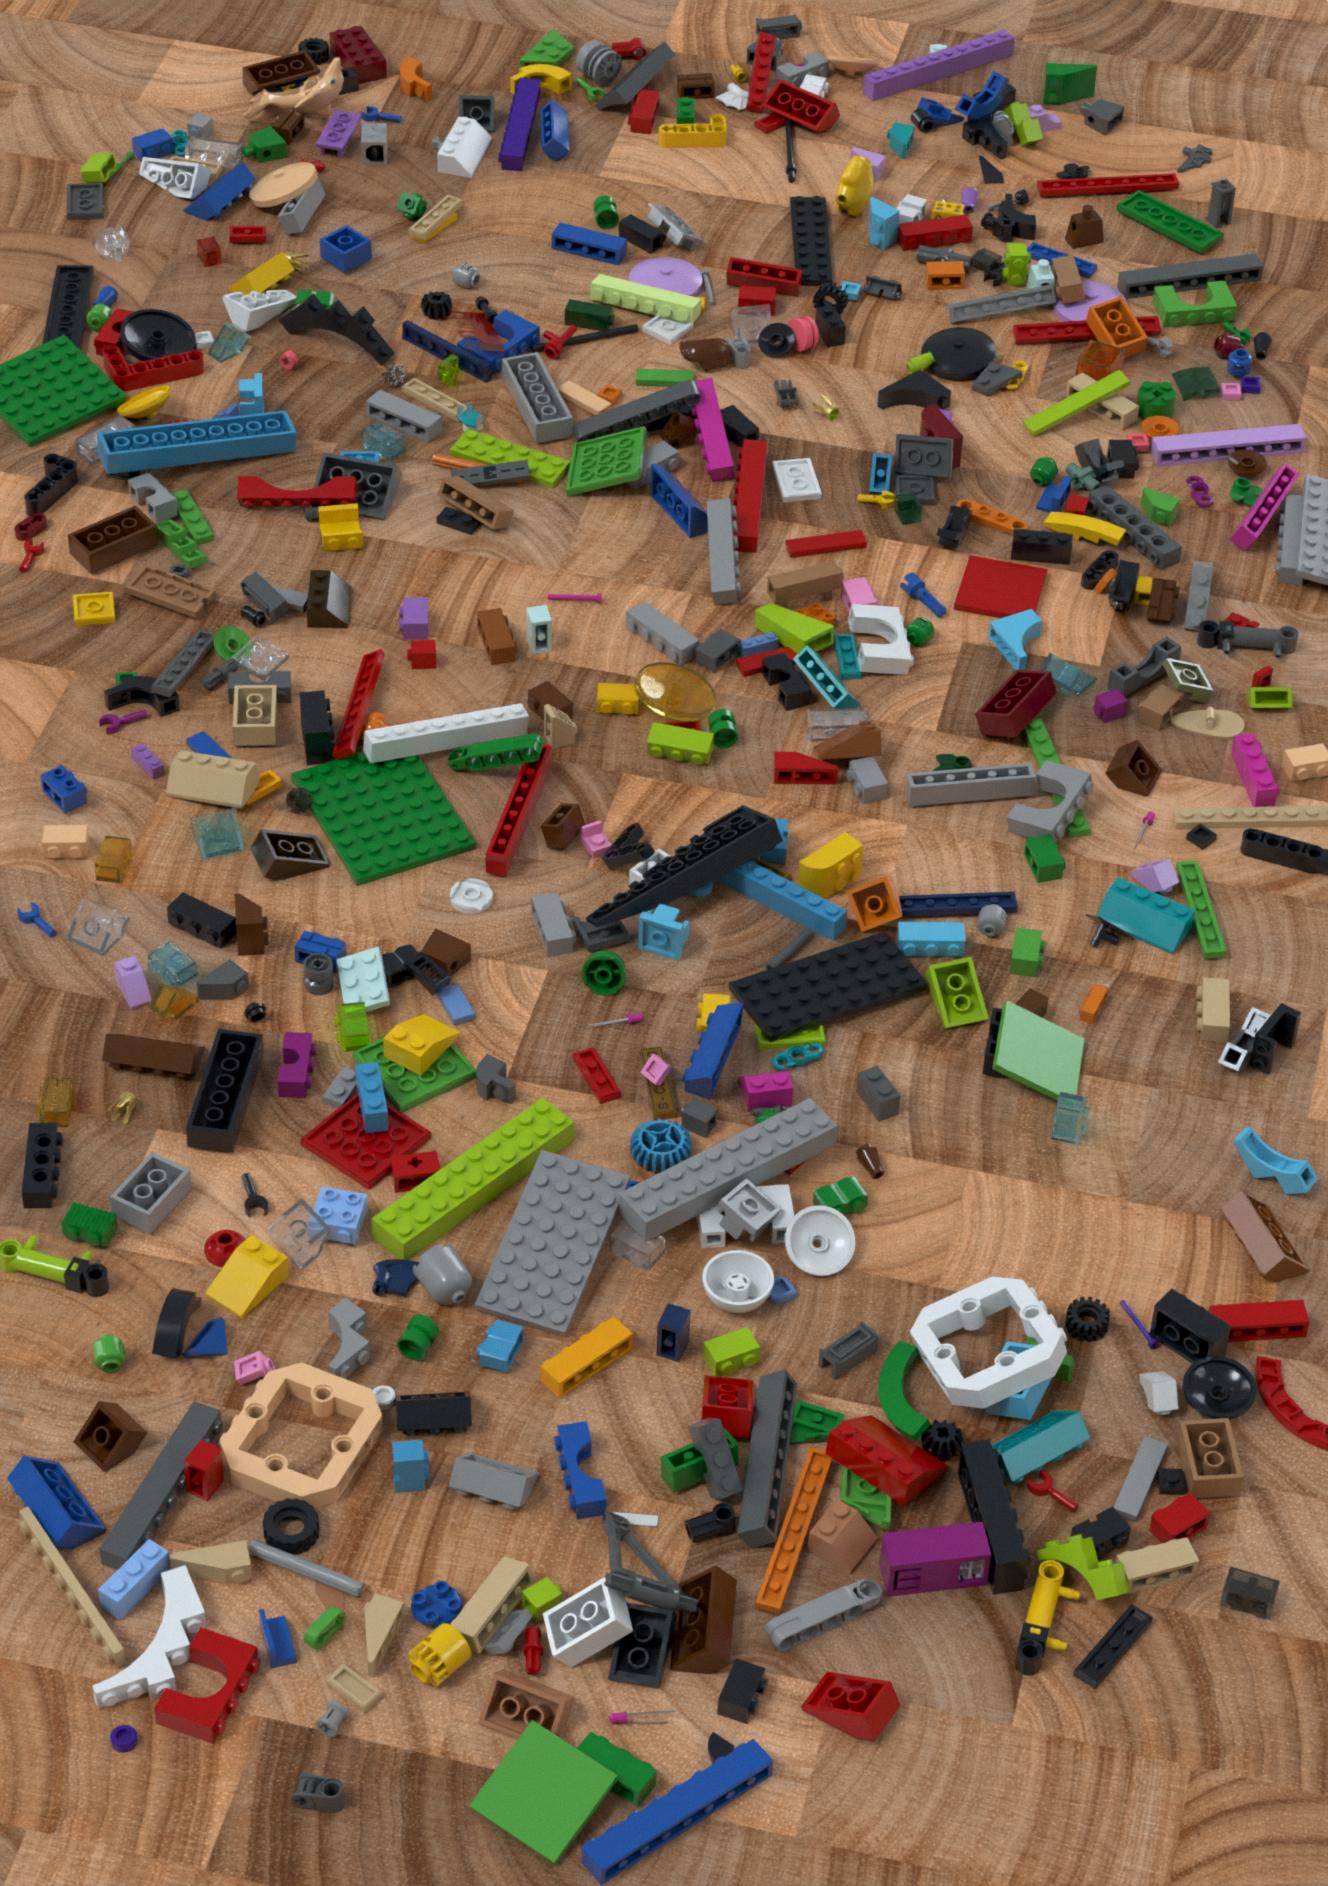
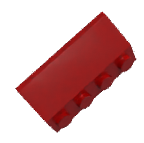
(801, 106)

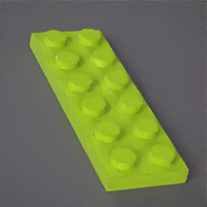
(488, 450)

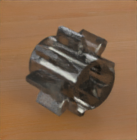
(393, 379)
(299, 800)

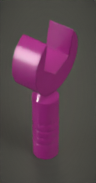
(115, 722)

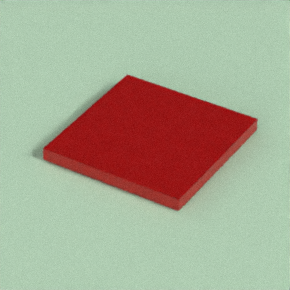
(999, 587)
(363, 1155)

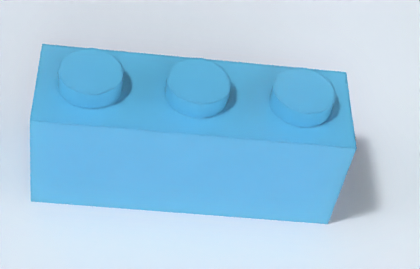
(931, 938)

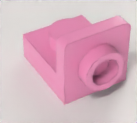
(594, 839)
(252, 1367)

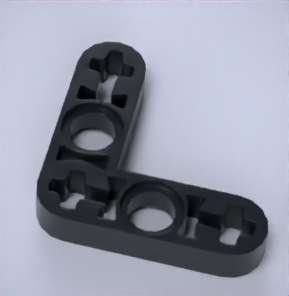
(627, 849)

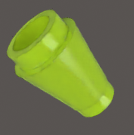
(920, 362)

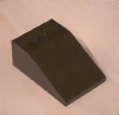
(288, 854)

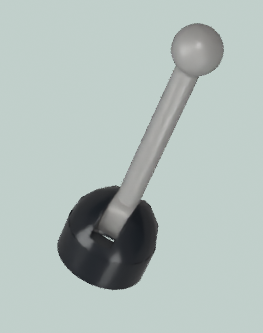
(1021, 197)

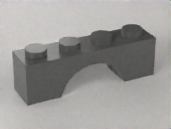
(1129, 679)

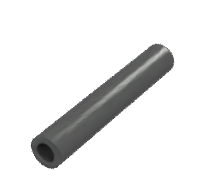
(790, 949)

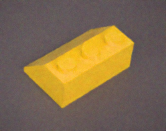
(264, 276)

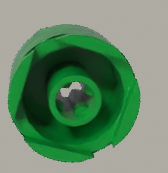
(1156, 399)

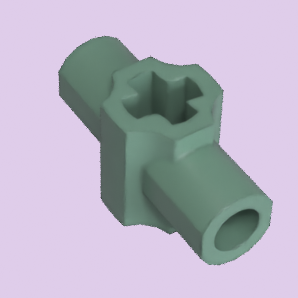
(1082, 477)

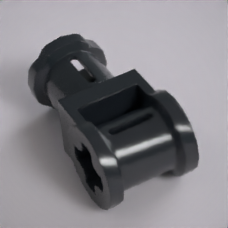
(1001, 226)

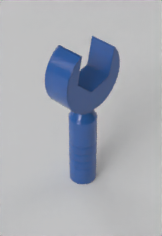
(373, 115)
(34, 917)

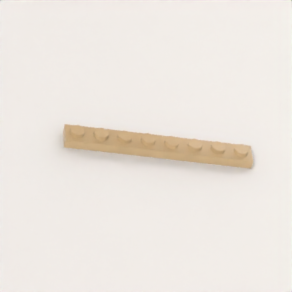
(1251, 817)
(75, 1593)

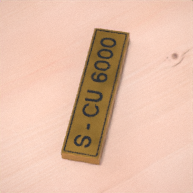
(660, 1096)

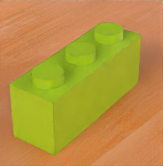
(680, 743)

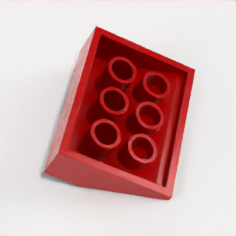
(883, 1458)

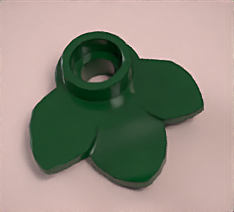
(951, 762)

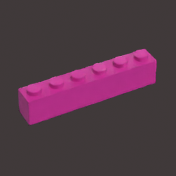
(712, 433)
(1264, 506)

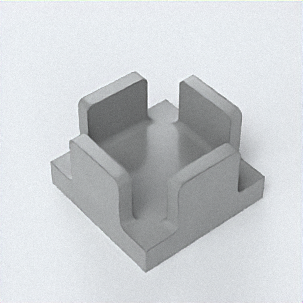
(747, 1209)

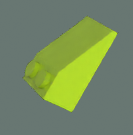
(956, 992)

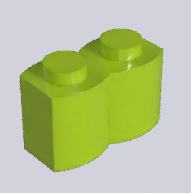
(98, 167)

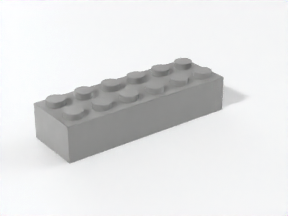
(537, 397)

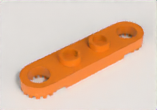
(992, 518)

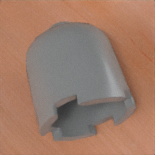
(443, 1275)

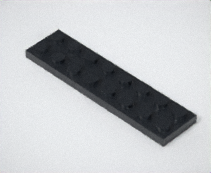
(811, 239)
(69, 303)

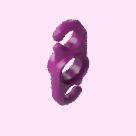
(1199, 496)

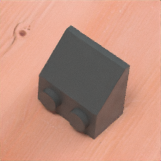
(478, 108)

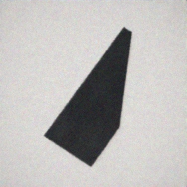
(990, 173)

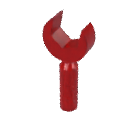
(31, 552)
(1046, 1488)

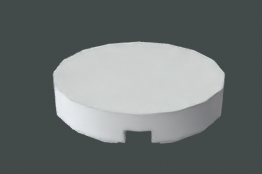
(471, 896)

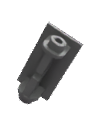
(890, 288)

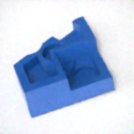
(939, 113)

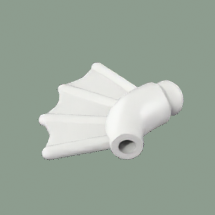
(734, 97)

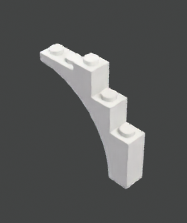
(170, 1646)

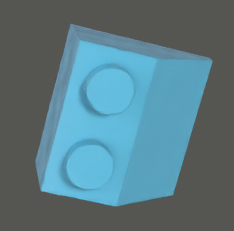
(882, 223)

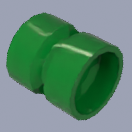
(605, 212)
(724, 727)
(417, 1337)

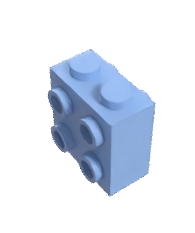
(342, 1212)

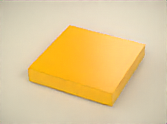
(93, 608)

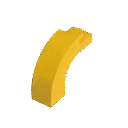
(551, 77)

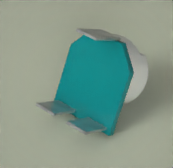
(471, 418)

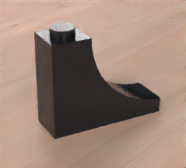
(915, 390)

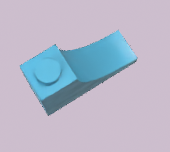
(1013, 633)

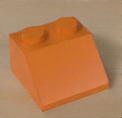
(875, 903)

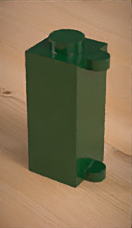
(589, 315)

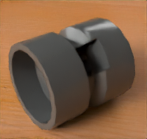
(318, 974)

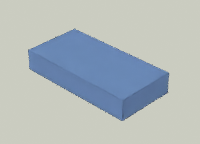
(456, 1004)

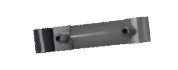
(1227, 635)

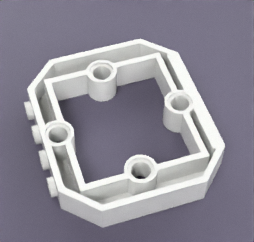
(1011, 1370)

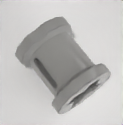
(332, 1719)

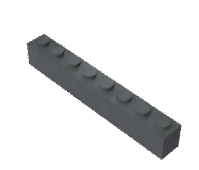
(1190, 275)
(767, 1459)
(160, 1486)

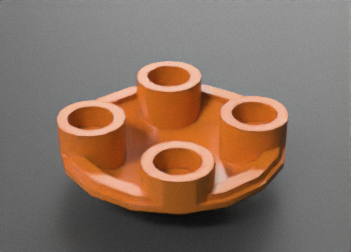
(817, 612)

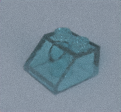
(1067, 675)
(217, 833)

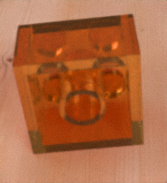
(1100, 360)

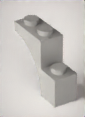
(349, 1324)

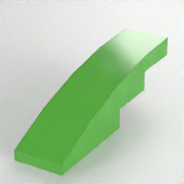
(179, 543)

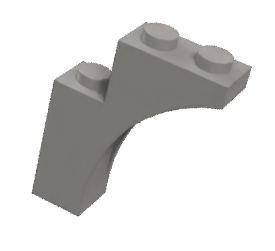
(1198, 594)

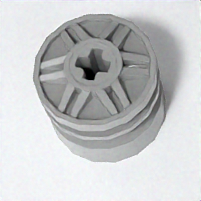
(598, 62)

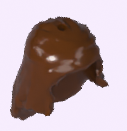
(707, 352)

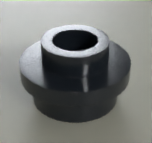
(255, 1012)

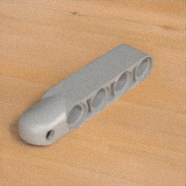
(823, 1614)

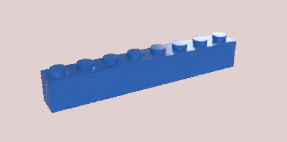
(676, 1811)

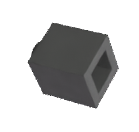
(699, 1117)

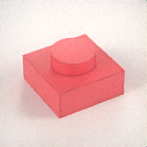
(1139, 441)

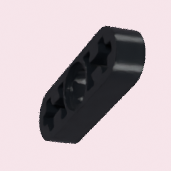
(1100, 563)

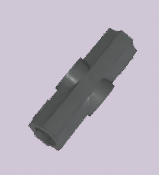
(929, 254)

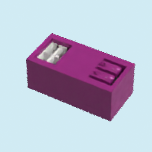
(935, 1559)

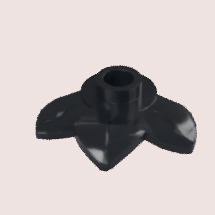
(1074, 171)

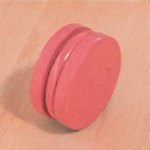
(805, 333)

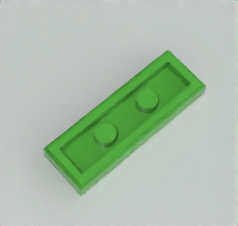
(662, 377)

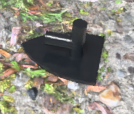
(1102, 933)

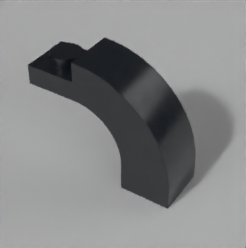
(1091, 454)
(138, 690)
(173, 1322)

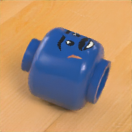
(1239, 363)

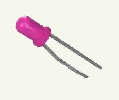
(1148, 820)
(629, 1018)
(622, 1717)

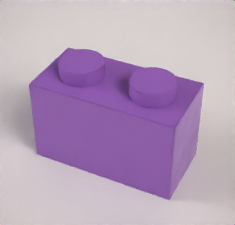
(414, 618)

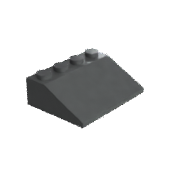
(375, 481)

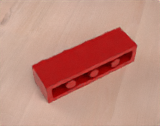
(935, 232)
(759, 274)
(1264, 1320)

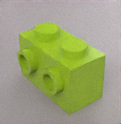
(1016, 263)

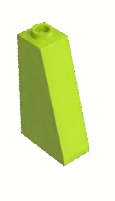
(793, 628)

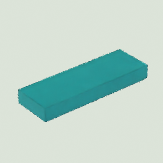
(847, 656)

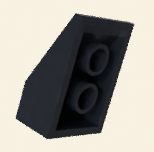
(644, 1652)

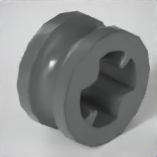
(180, 570)

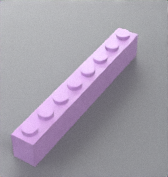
(1220, 444)

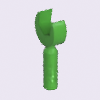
(592, 92)

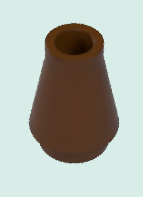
(870, 1160)

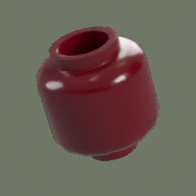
(1226, 344)

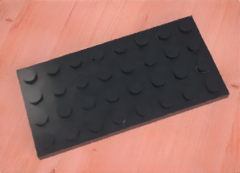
(827, 986)

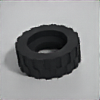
(291, 1509)

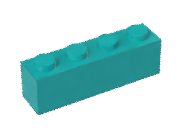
(825, 679)

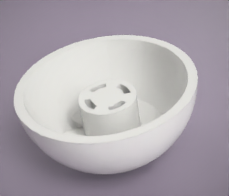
(738, 1281)

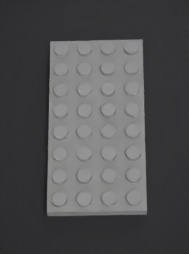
(552, 1243)

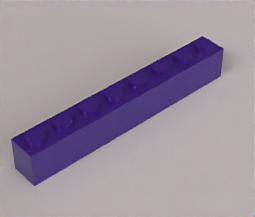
(520, 124)

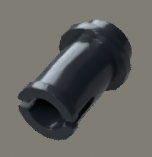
(256, 617)

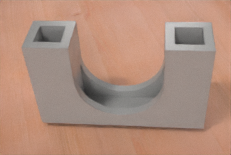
(1057, 779)

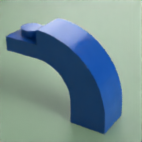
(986, 100)

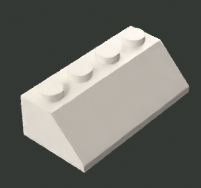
(463, 148)

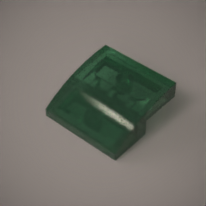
(1196, 381)

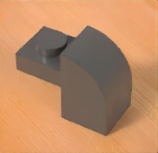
(492, 1080)

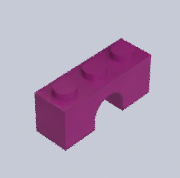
(295, 1078)

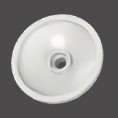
(828, 1228)

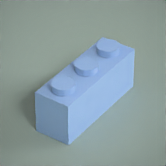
(134, 1579)

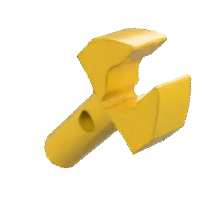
(886, 499)

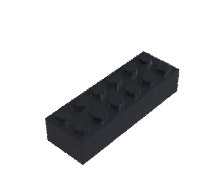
(225, 1090)
(990, 1503)

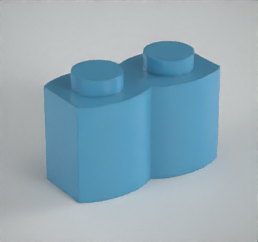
(501, 1345)

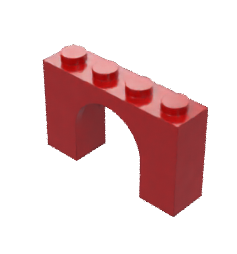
(207, 1716)

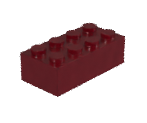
(359, 52)
(1015, 703)

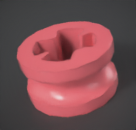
(288, 359)

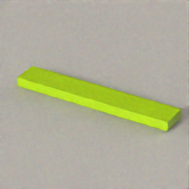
(1076, 403)

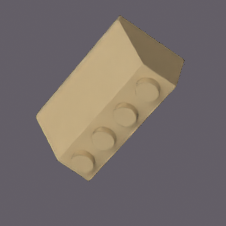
(212, 779)

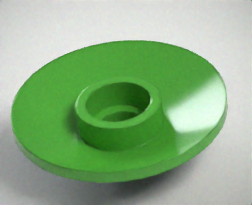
(229, 637)

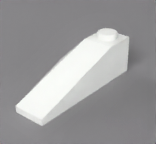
(176, 177)
(257, 308)

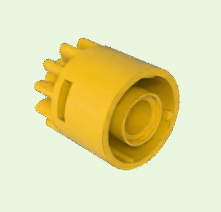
(439, 1655)

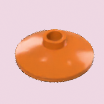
(1159, 426)

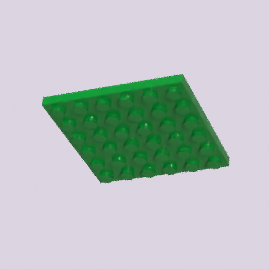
(53, 390)

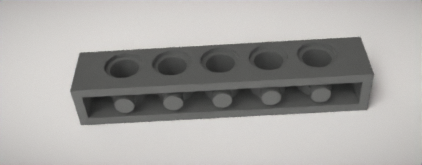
(1140, 530)

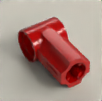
(628, 49)

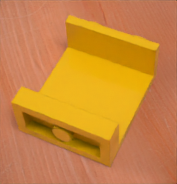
(340, 527)

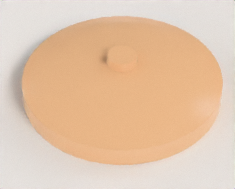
(283, 184)

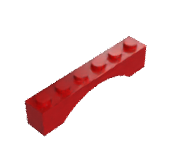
(255, 492)

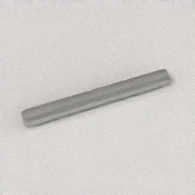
(305, 1567)

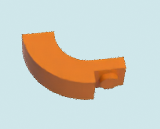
(411, 79)

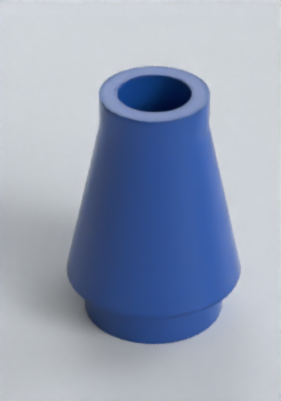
(106, 296)

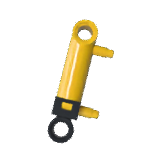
(1039, 1618)

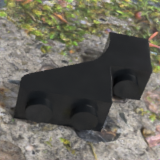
(1124, 585)

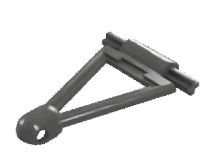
(659, 1593)

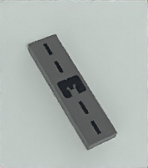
(494, 473)

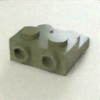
(1189, 679)

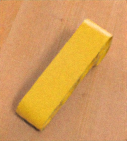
(694, 134)

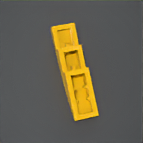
(1084, 526)

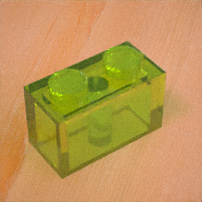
(352, 1026)

